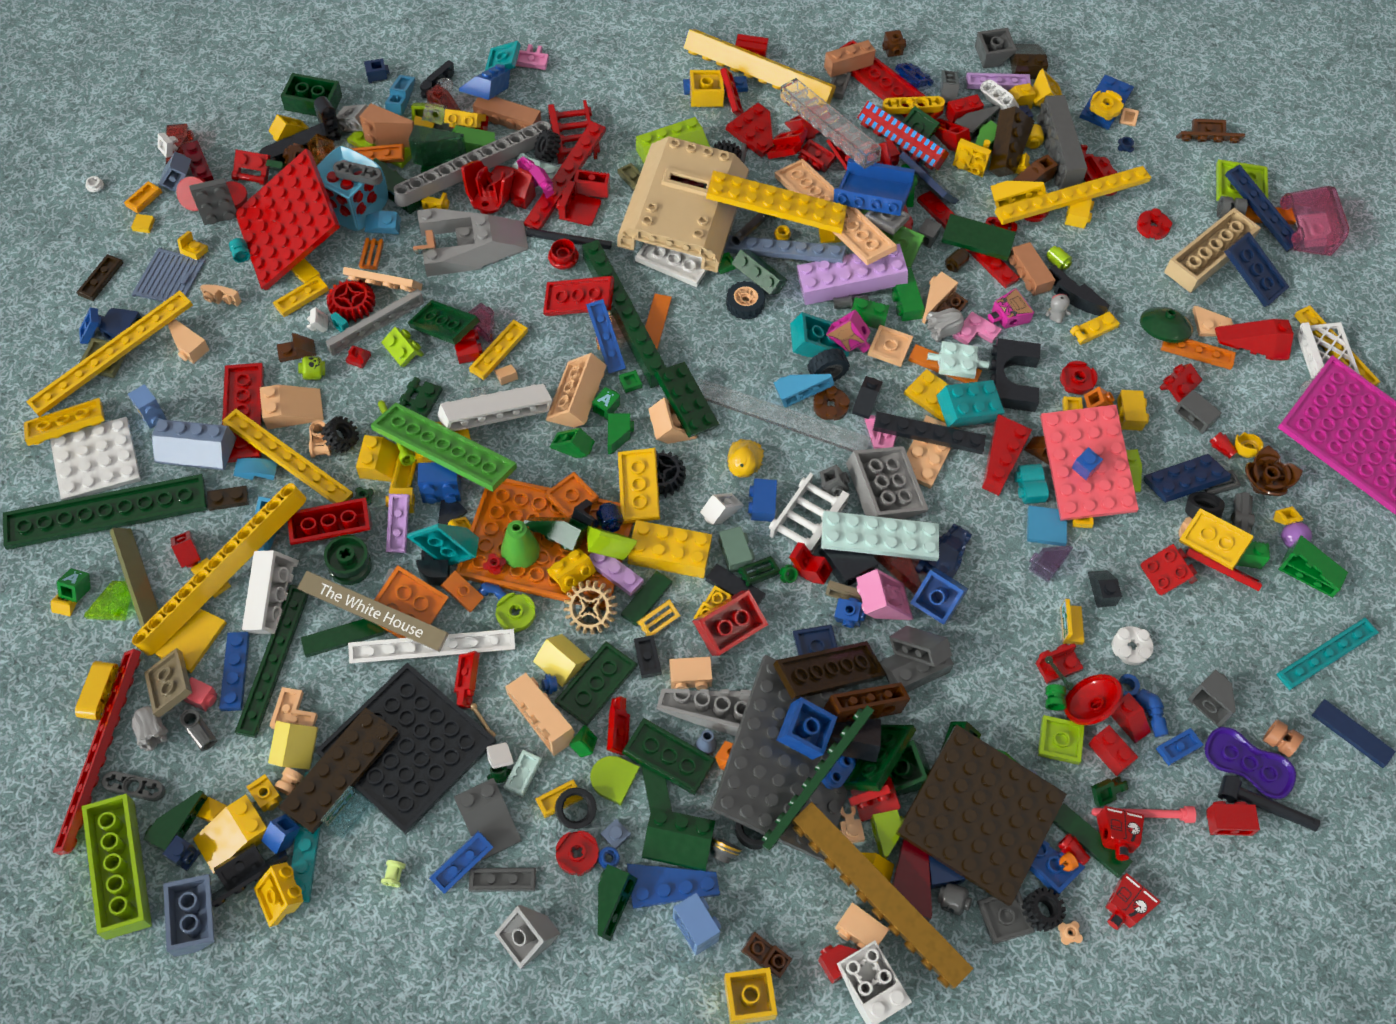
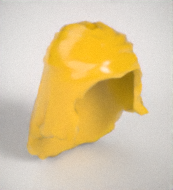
(746, 453)

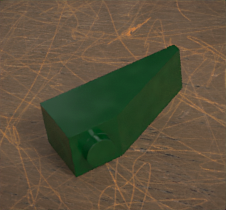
(175, 822)
(613, 895)

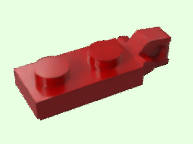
(466, 678)
(618, 726)

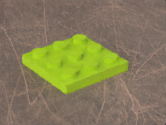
(1258, 174)

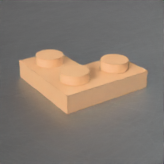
(288, 709)

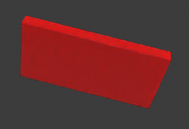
(573, 295)

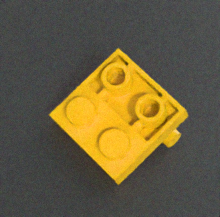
(972, 157)

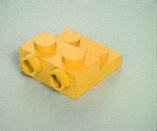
(463, 118)
(278, 893)

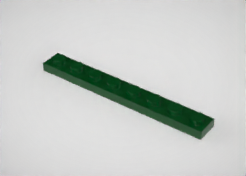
(811, 784)

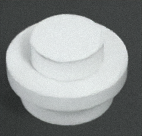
(94, 184)

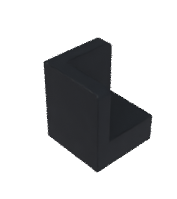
(581, 513)

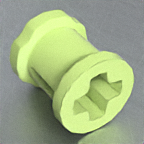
(393, 873)

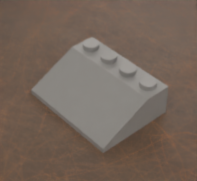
(886, 483)

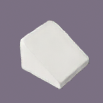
(499, 755)

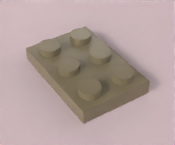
(168, 683)

